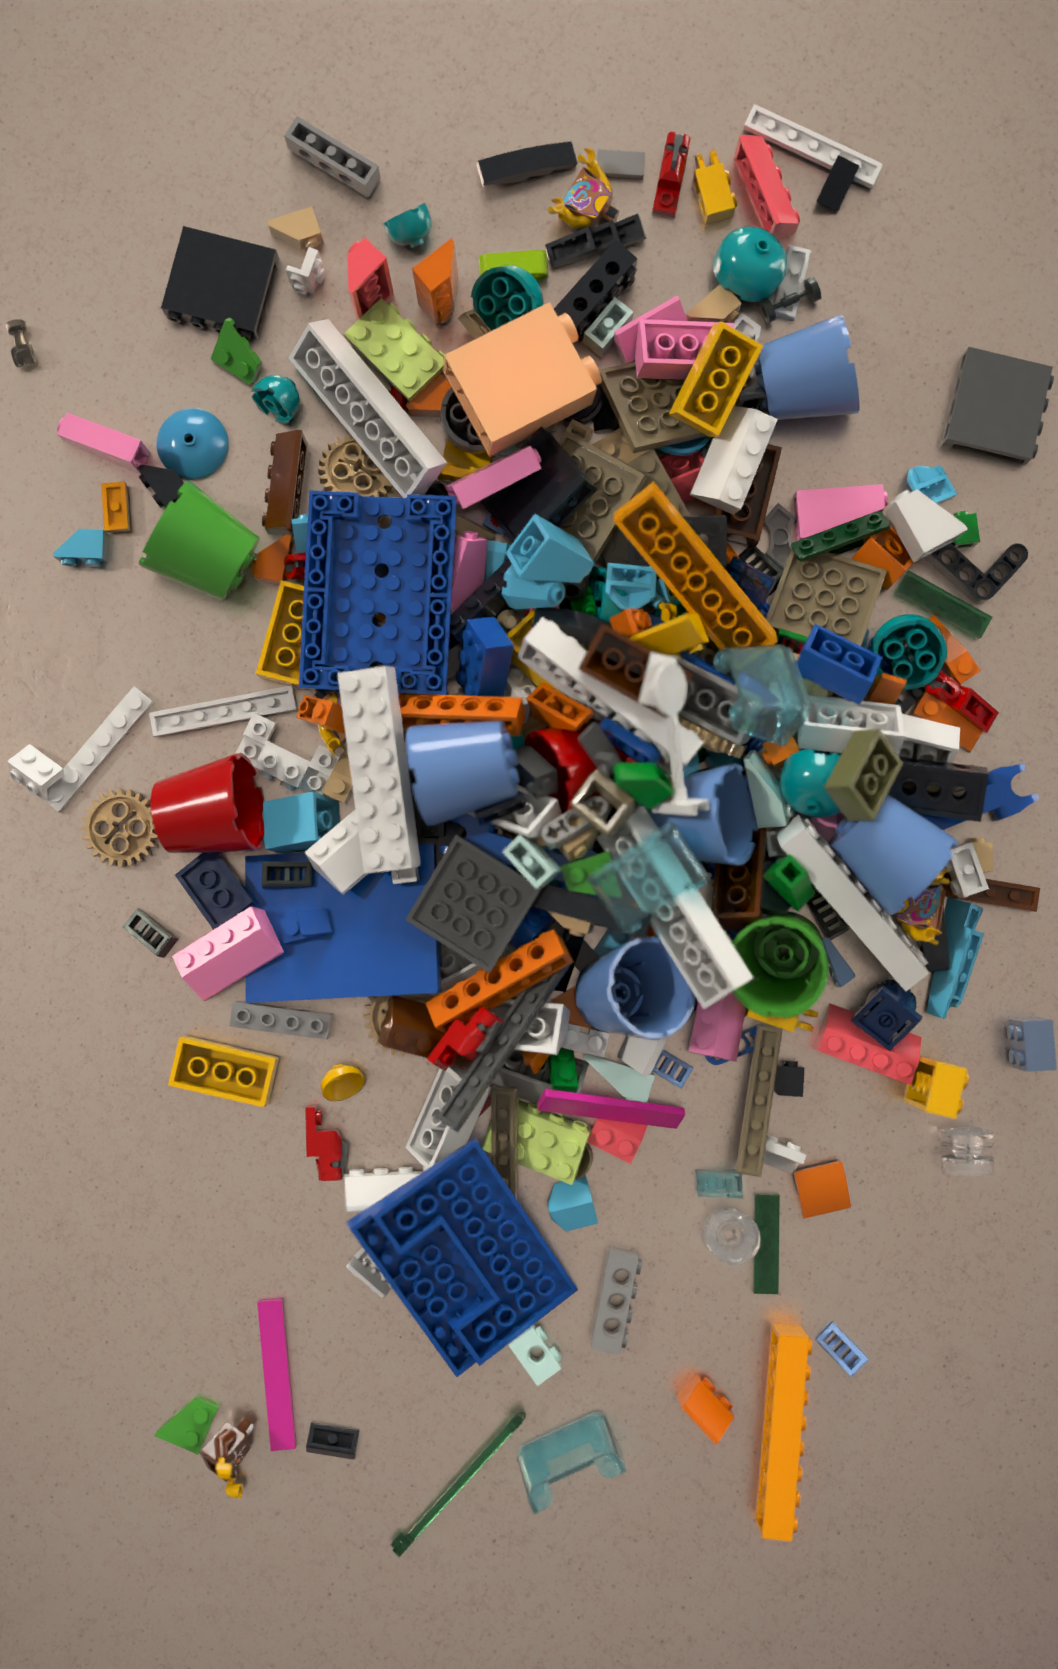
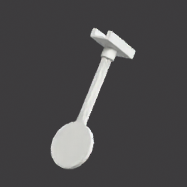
(669, 695)

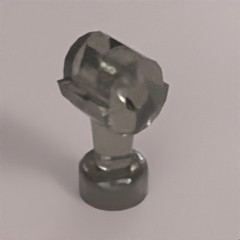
(22, 352)

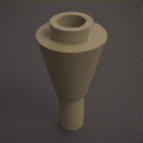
(508, 620)

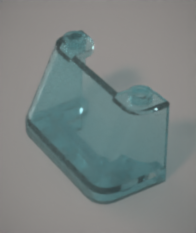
(769, 689)
(647, 877)
(566, 1452)

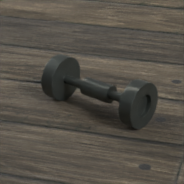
(811, 289)

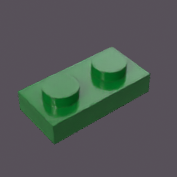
(563, 1071)

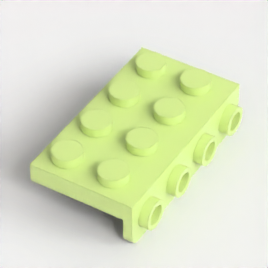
(396, 349)
(548, 1142)

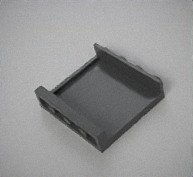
(998, 404)

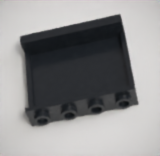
(218, 281)
(550, 492)

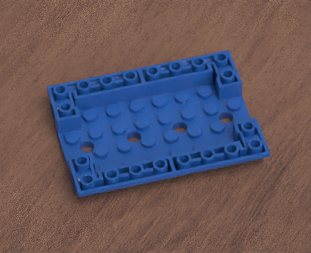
(346, 594)

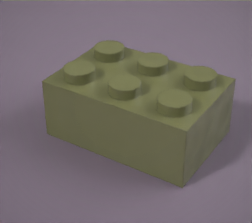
(863, 775)

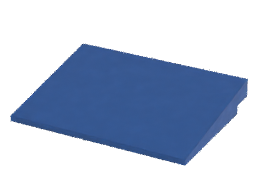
(370, 944)
(463, 1257)

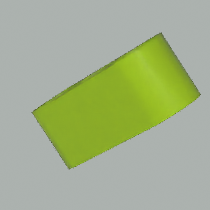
(531, 260)

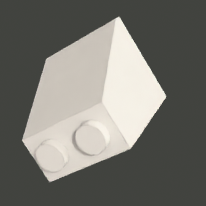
(923, 524)

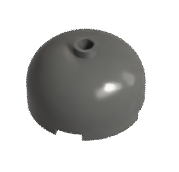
(458, 426)

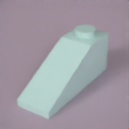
(766, 794)
(623, 1078)

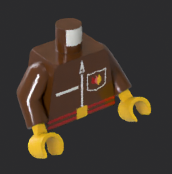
(226, 1452)

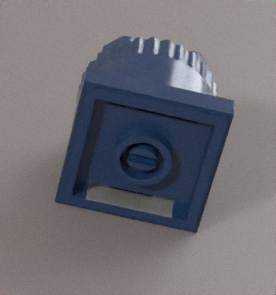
(888, 1013)

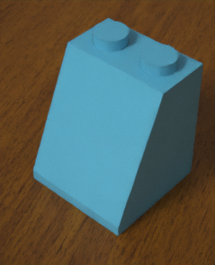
(549, 554)
(298, 821)

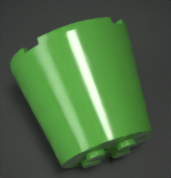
(200, 544)
(782, 981)

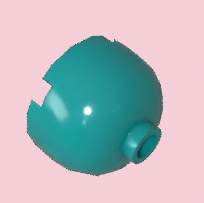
(409, 226)
(277, 396)

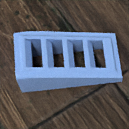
(837, 965)
(683, 1075)
(835, 1355)

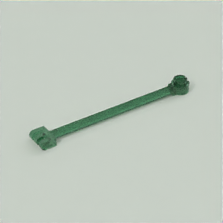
(402, 1543)

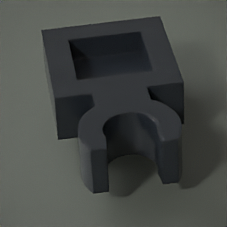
(909, 700)

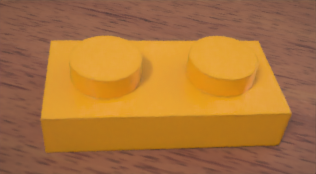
(115, 507)

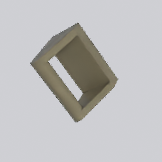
(612, 793)

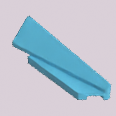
(963, 946)

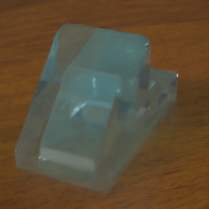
(720, 1184)

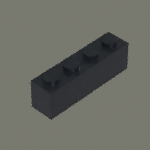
(483, 603)

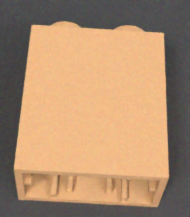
(521, 378)

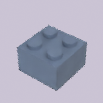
(1032, 1044)

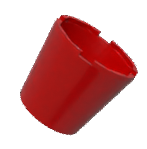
(569, 758)
(210, 808)

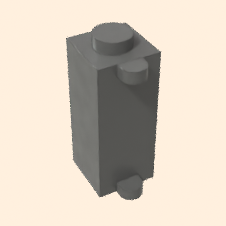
(536, 773)

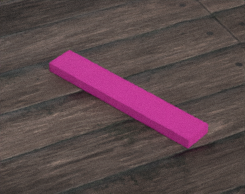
(610, 1109)
(276, 1374)

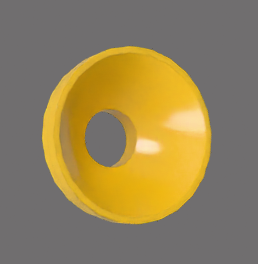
(342, 1082)

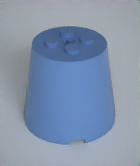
(809, 373)
(461, 768)
(725, 829)
(893, 853)
(635, 991)

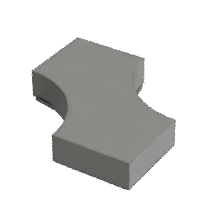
(779, 526)

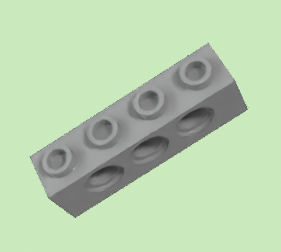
(332, 156)
(281, 1019)
(613, 1340)

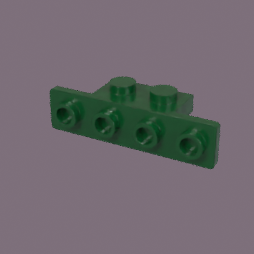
(842, 537)

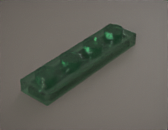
(943, 604)
(767, 1256)

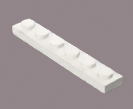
(809, 144)
(222, 711)
(98, 748)

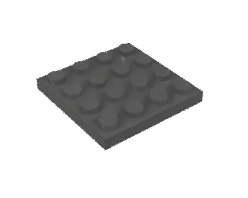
(473, 903)

